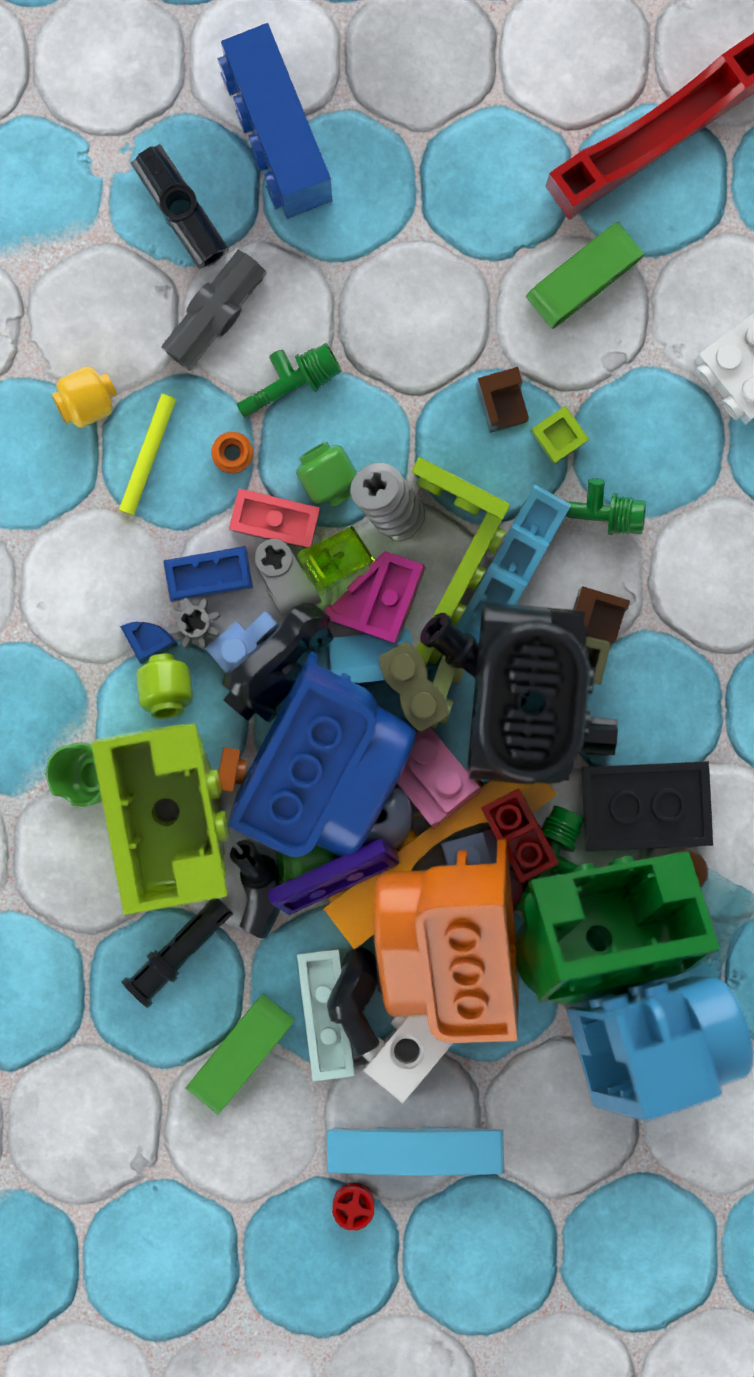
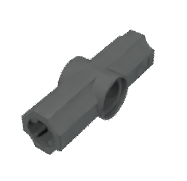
(214, 309)

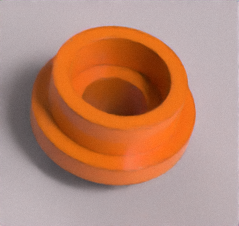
(225, 441)

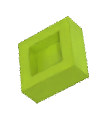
(559, 435)

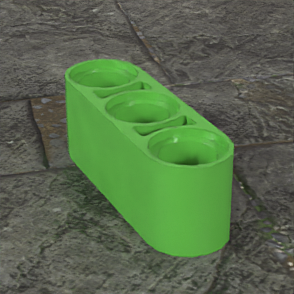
(585, 275)
(240, 1054)

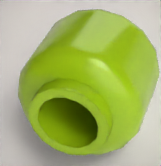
(164, 686)

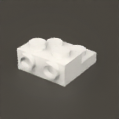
(730, 368)

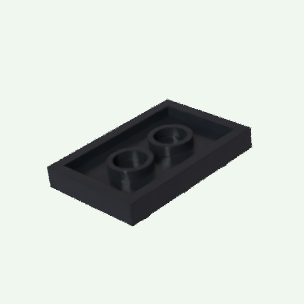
(647, 806)

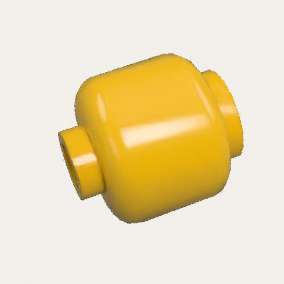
(84, 397)

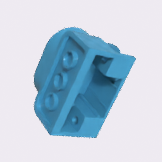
(662, 1045)

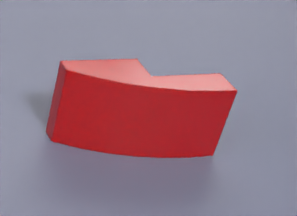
(526, 843)

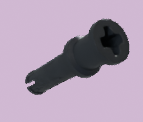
(458, 648)
(164, 965)

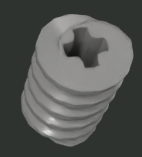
(388, 501)

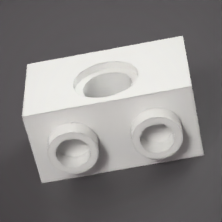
(399, 1075)

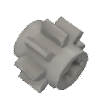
(198, 634)

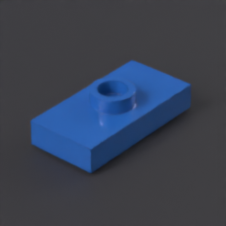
(208, 574)

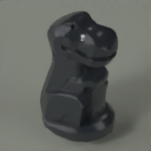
(267, 673)

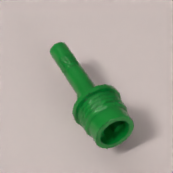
(315, 367)
(622, 515)
(561, 832)

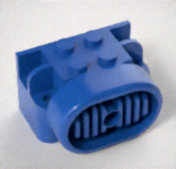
(322, 767)

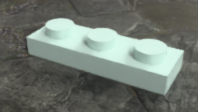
(327, 1042)

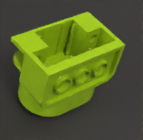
(156, 858)

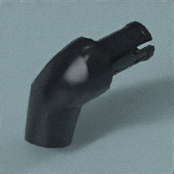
(257, 876)
(351, 995)

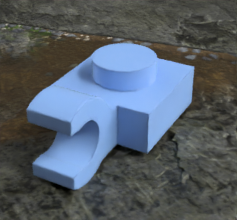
(238, 642)

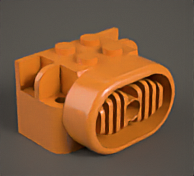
(450, 948)

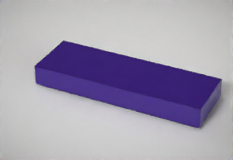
(334, 877)

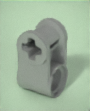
(286, 585)

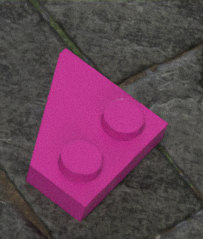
(380, 598)

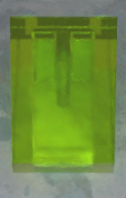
(335, 559)

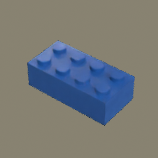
(278, 124)

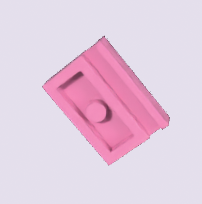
(435, 779)

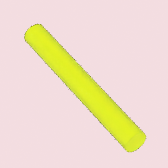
(147, 454)

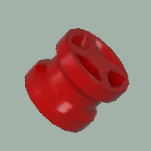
(351, 1214)

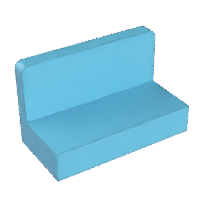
(360, 656)

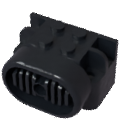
(522, 652)

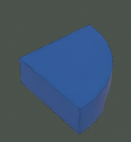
(147, 639)

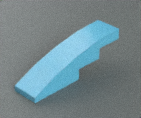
(517, 556)
(415, 1151)

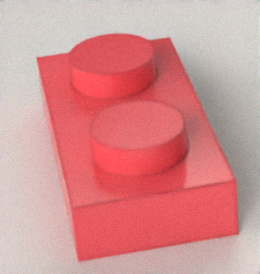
(274, 518)

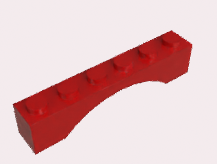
(624, 154)

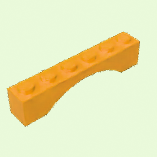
(354, 907)

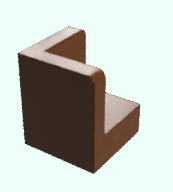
(502, 399)
(602, 613)

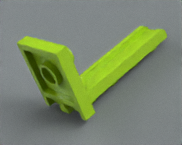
(486, 538)

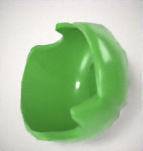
(73, 774)

